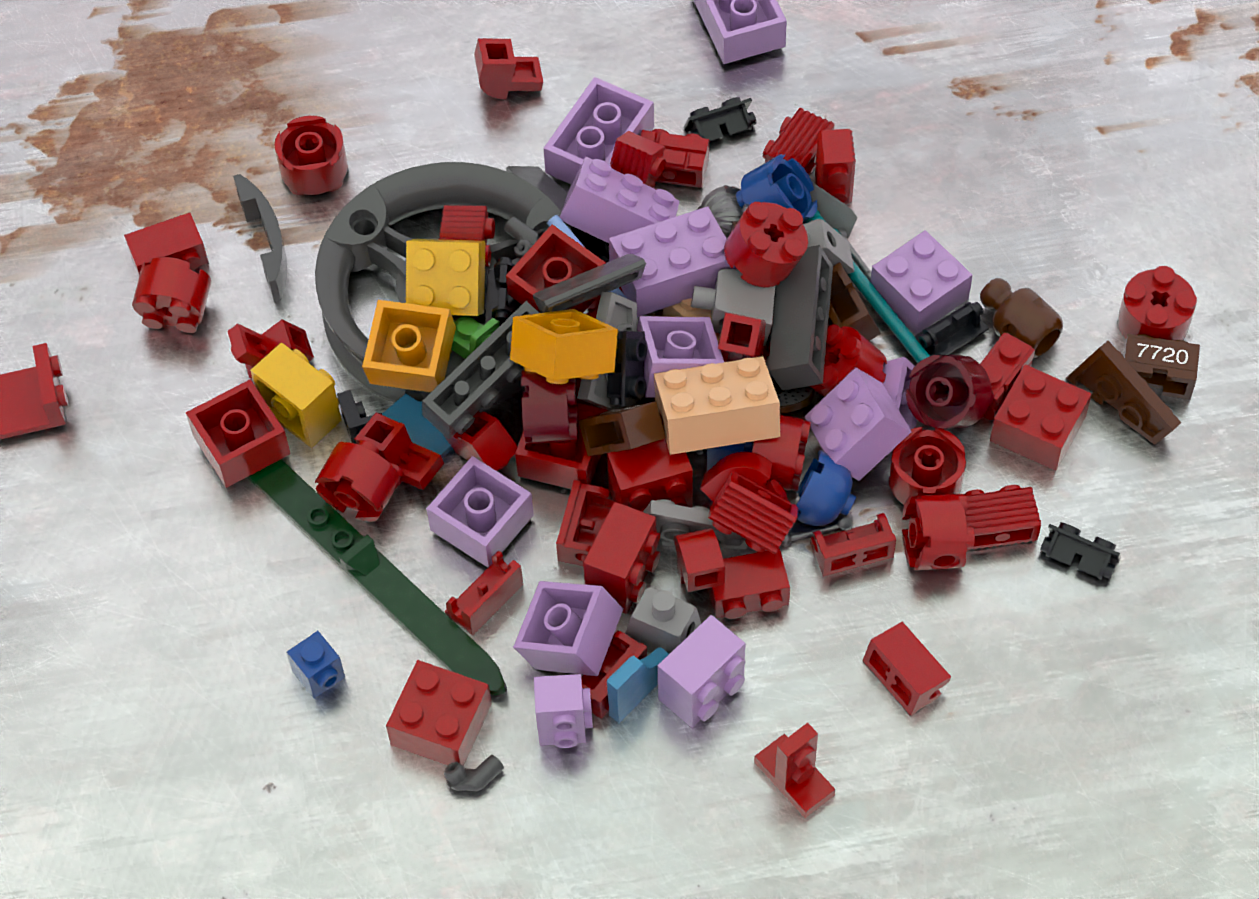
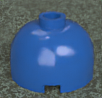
(824, 492)

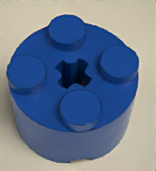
(781, 184)

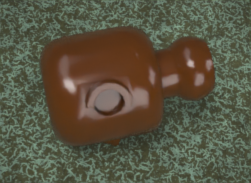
(1022, 315)

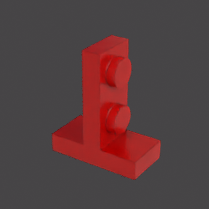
(792, 769)

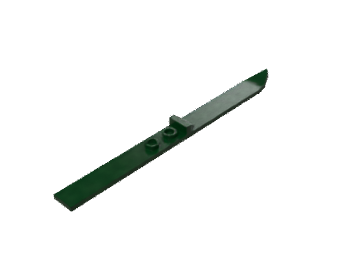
(377, 575)

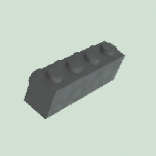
(801, 322)
(475, 381)

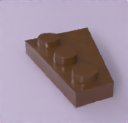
(1124, 389)

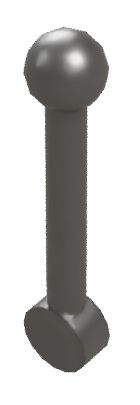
(856, 257)
(843, 524)

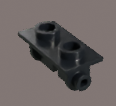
(732, 115)
(498, 302)
(953, 330)
(628, 385)
(1068, 543)

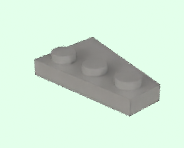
(618, 313)
(678, 520)

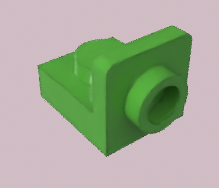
(471, 334)

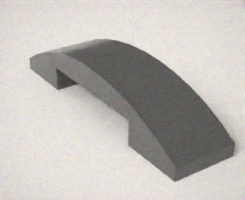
(257, 207)

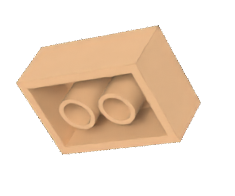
(717, 405)

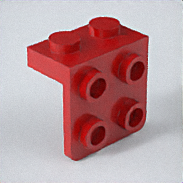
(32, 396)

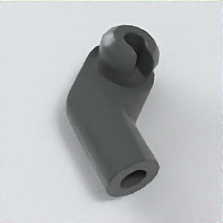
(523, 234)
(472, 779)

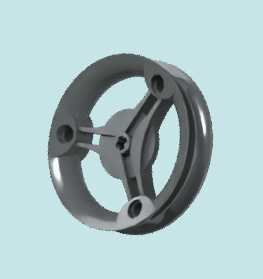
(363, 235)

